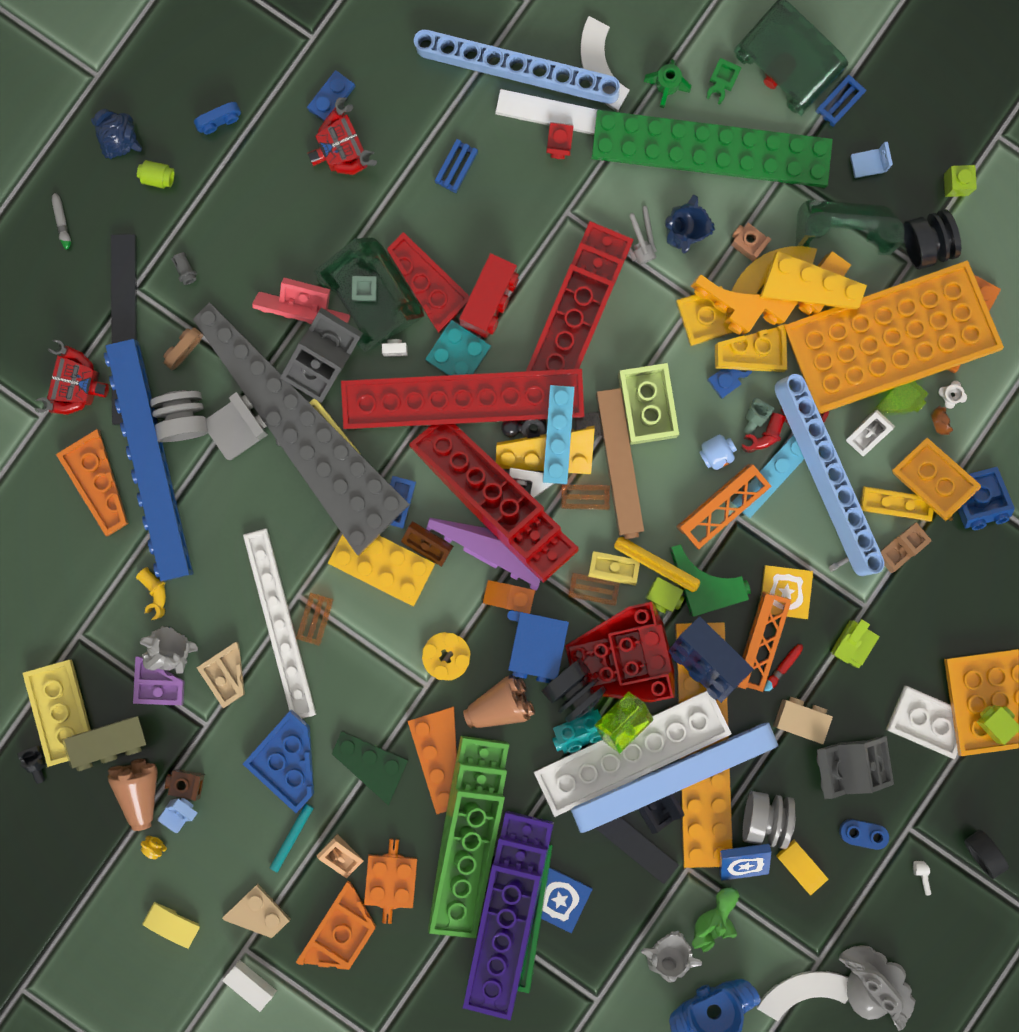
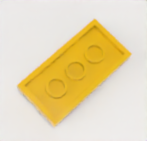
(385, 568)

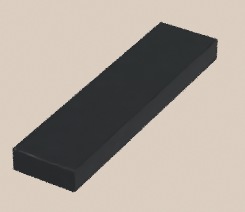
(639, 848)

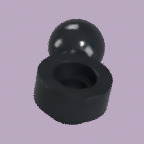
(512, 428)

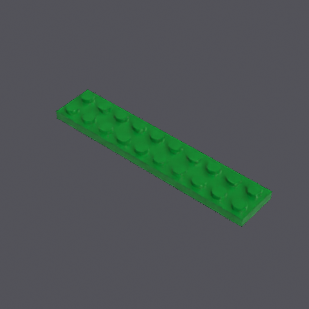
(712, 148)

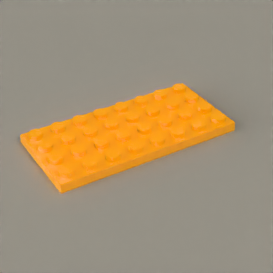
(893, 337)

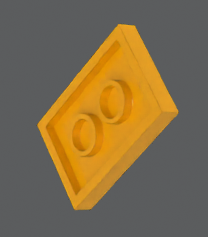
(936, 479)

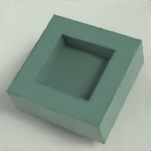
(364, 288)

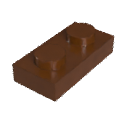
(427, 543)

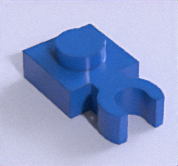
(727, 380)

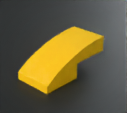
(802, 867)

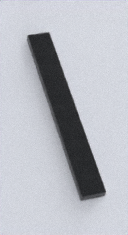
(123, 296)

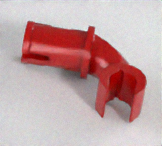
(769, 437)

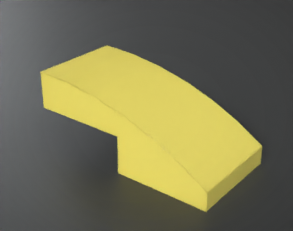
(170, 925)

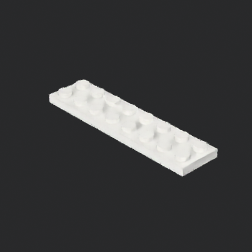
(602, 769)

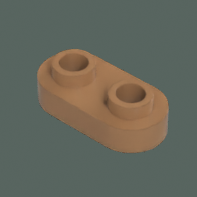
(188, 341)

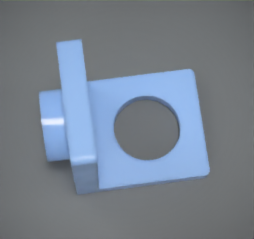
(871, 161)

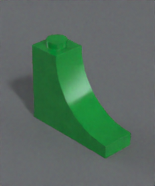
(713, 591)

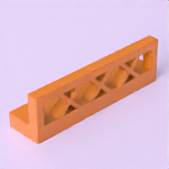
(718, 498)
(756, 635)

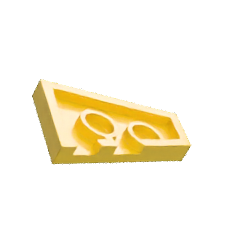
(754, 352)

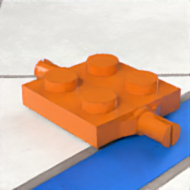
(390, 881)

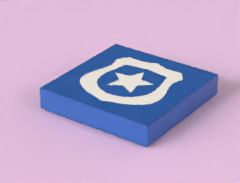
(745, 862)
(564, 900)

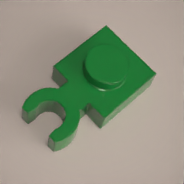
(723, 78)

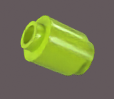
(155, 174)

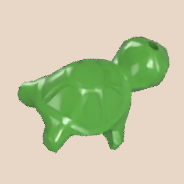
(716, 921)

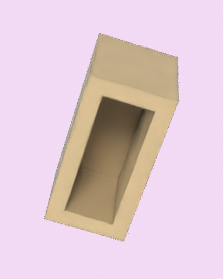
(803, 721)

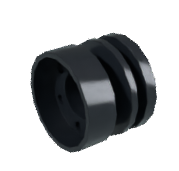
(932, 239)
(574, 690)

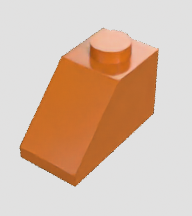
(508, 596)

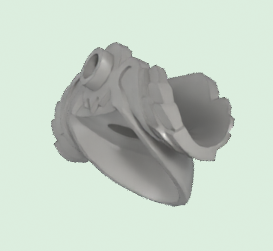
(877, 986)

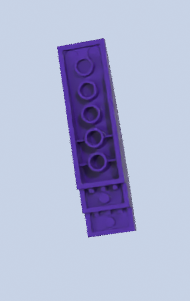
(508, 915)

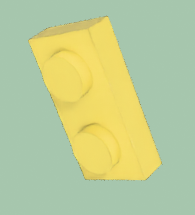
(614, 568)

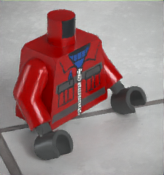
(340, 143)
(72, 382)

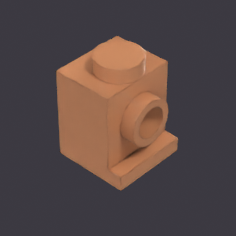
(748, 249)

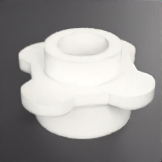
(955, 388)

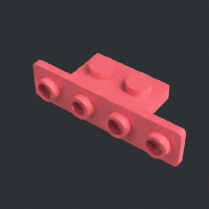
(297, 301)

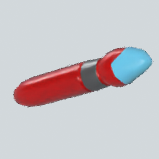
(772, 681)

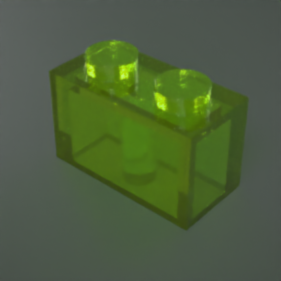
(624, 722)

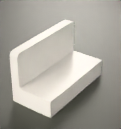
(249, 985)

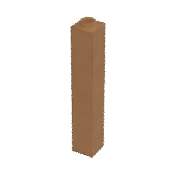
(619, 463)

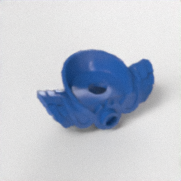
(732, 997)

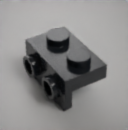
(661, 813)

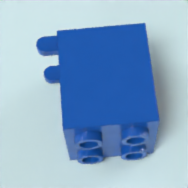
(537, 646)

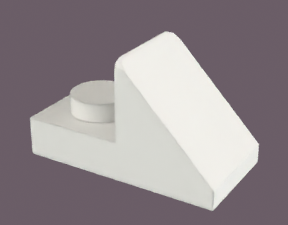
(535, 478)

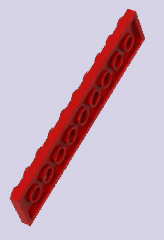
(455, 398)

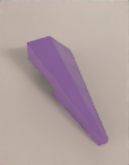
(484, 546)

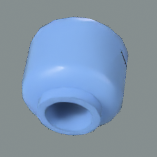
(718, 452)

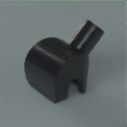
(33, 761)

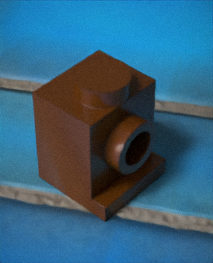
(193, 783)

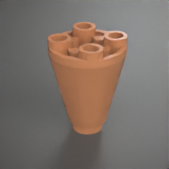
(500, 705)
(135, 791)

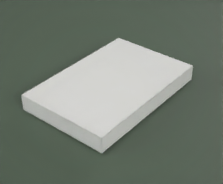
(924, 722)

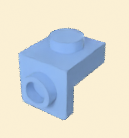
(176, 814)

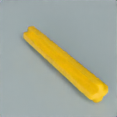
(657, 564)

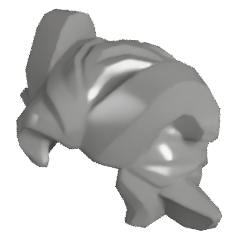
(166, 650)
(671, 957)

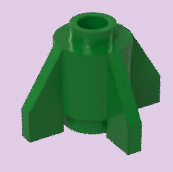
(665, 85)

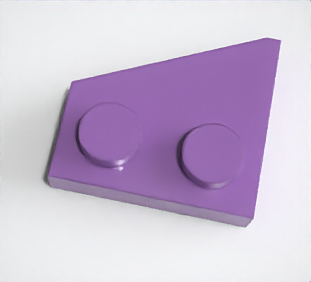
(156, 686)

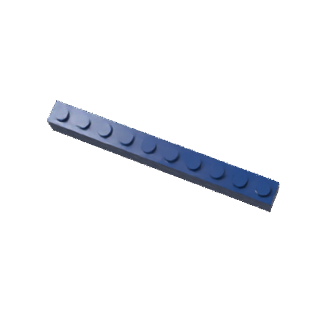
(149, 460)

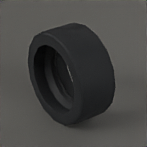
(986, 854)

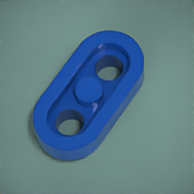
(211, 120)
(864, 834)

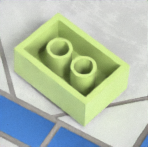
(648, 403)

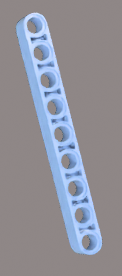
(524, 75)
(838, 483)
(674, 777)

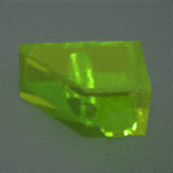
(902, 400)

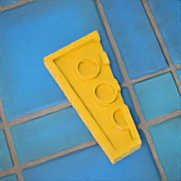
(804, 282)
(530, 452)

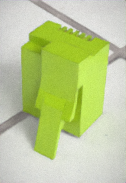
(855, 643)

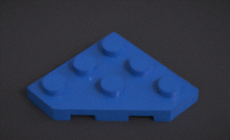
(285, 761)

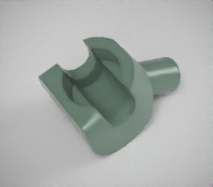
(757, 415)

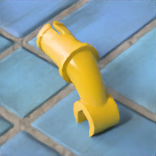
(156, 590)

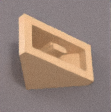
(340, 856)

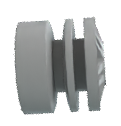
(179, 411)
(772, 820)

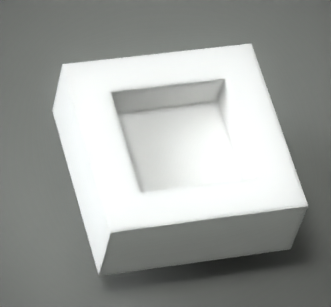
(394, 348)

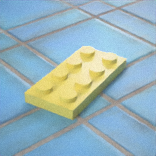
(56, 707)

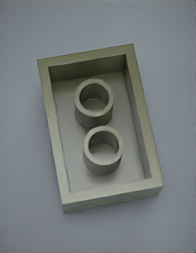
(104, 743)

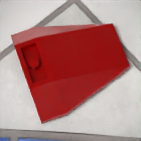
(628, 655)

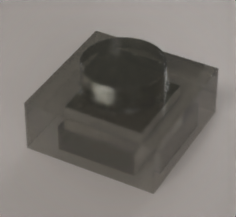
(589, 419)

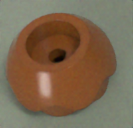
(941, 421)

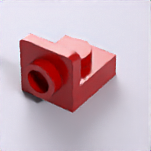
(559, 140)

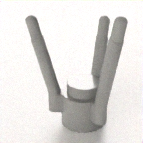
(643, 251)

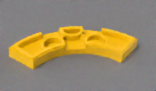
(756, 273)

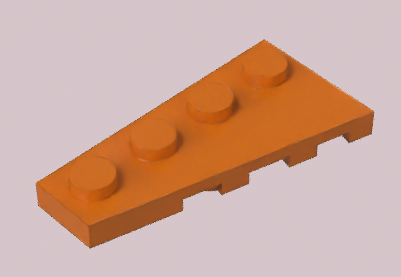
(436, 748)

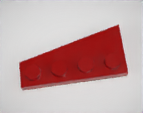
(430, 284)

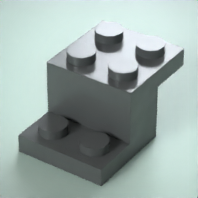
(321, 355)
(855, 767)

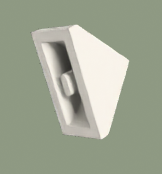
(870, 432)

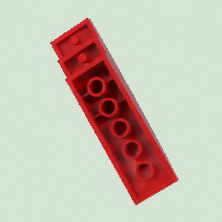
(581, 300)
(495, 499)

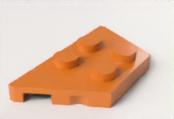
(340, 933)

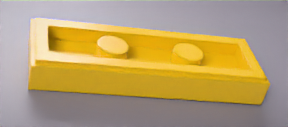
(894, 504)

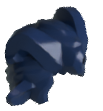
(115, 133)
(688, 225)

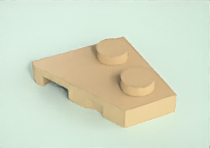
(224, 675)
(258, 913)

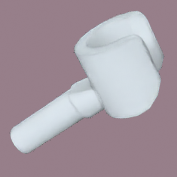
(922, 869)

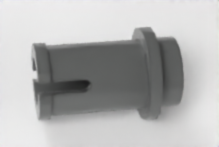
(184, 269)

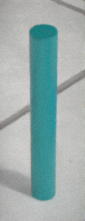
(291, 837)

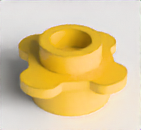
(152, 847)

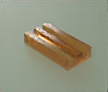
(606, 497)
(573, 585)
(321, 599)

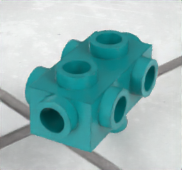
(577, 733)

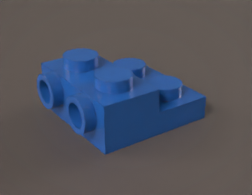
(988, 503)

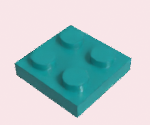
(457, 351)

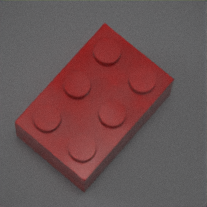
(489, 296)

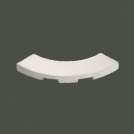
(594, 56)
(802, 987)

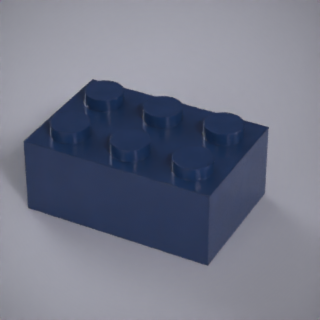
(710, 660)

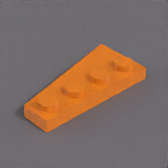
(93, 477)

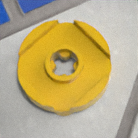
(441, 669)

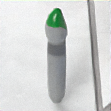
(64, 237)

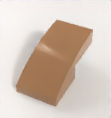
(904, 547)

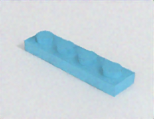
(558, 434)
(775, 472)

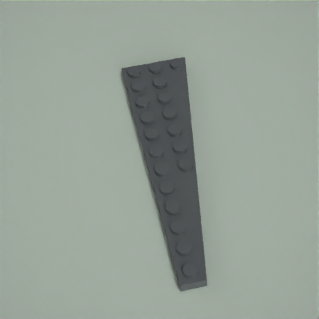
(336, 472)

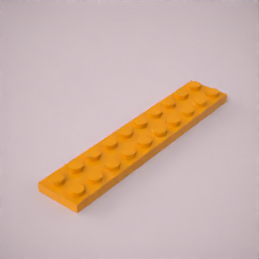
(707, 802)

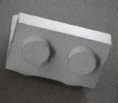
(236, 427)

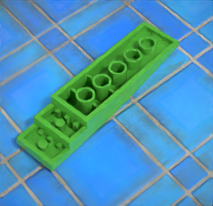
(469, 837)

